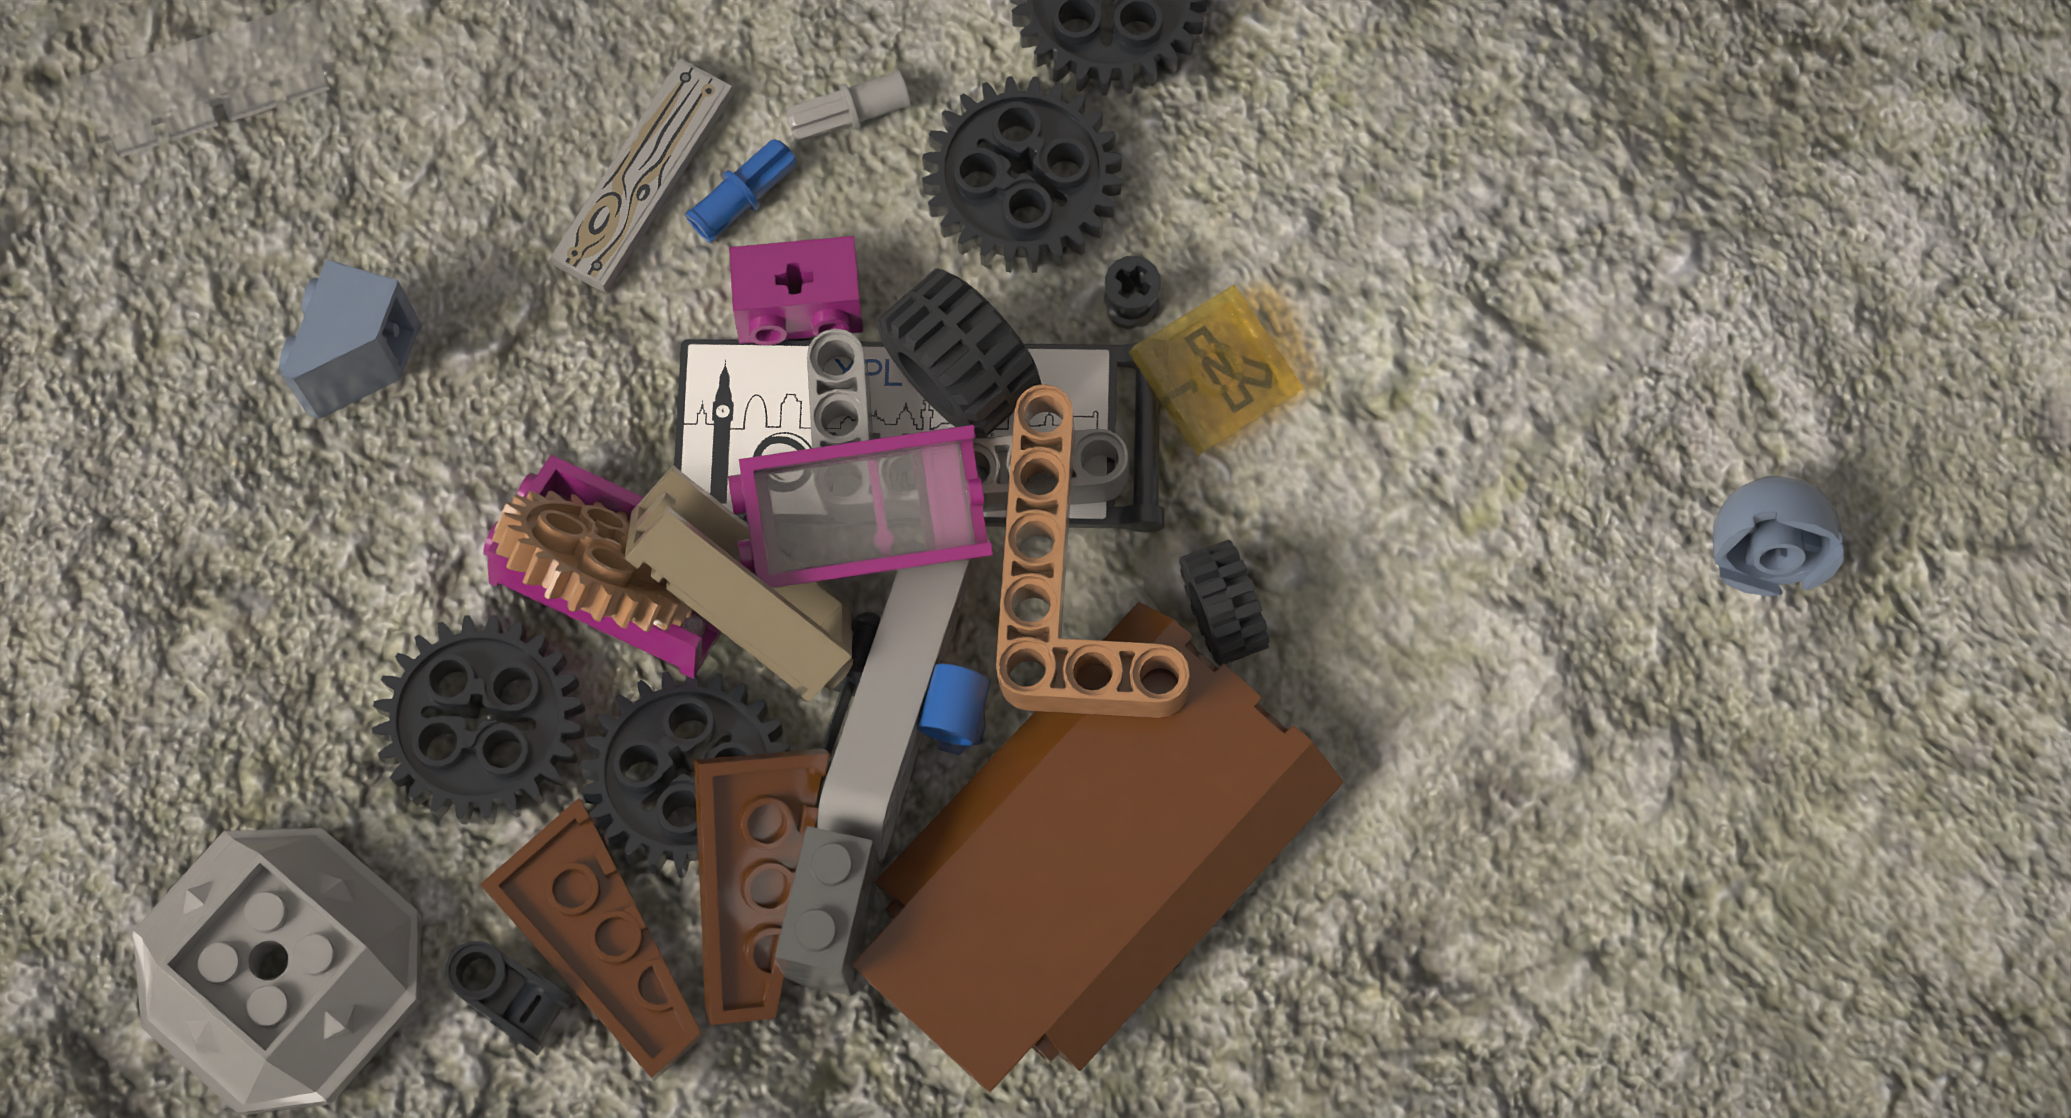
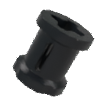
(1125, 276)

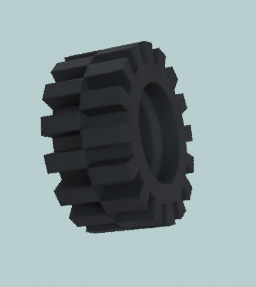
(1224, 602)

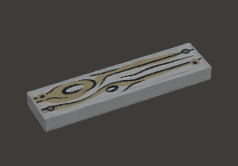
(642, 175)

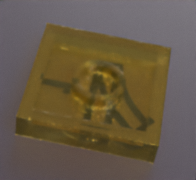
(1215, 370)

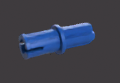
(741, 190)

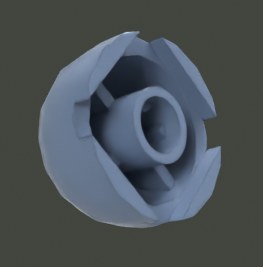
(1777, 535)

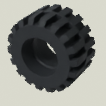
(958, 352)

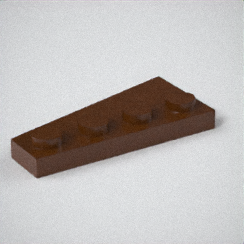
(748, 852)
(588, 928)

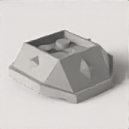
(333, 1007)

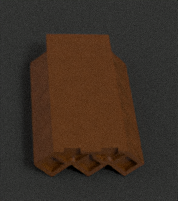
(1088, 864)

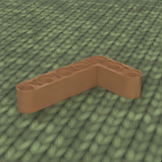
(1045, 580)

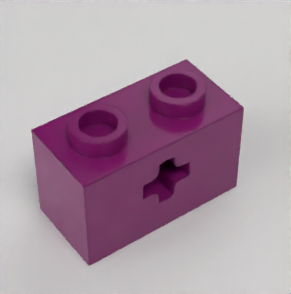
(795, 289)

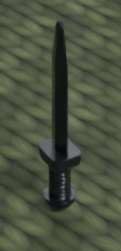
(865, 629)

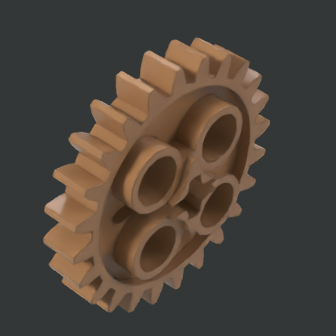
(580, 557)

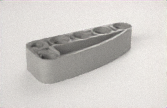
(881, 731)

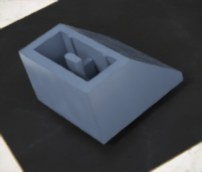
(349, 340)

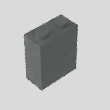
(828, 911)

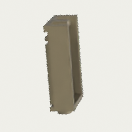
(693, 544)

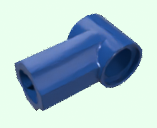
(955, 708)

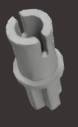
(848, 106)

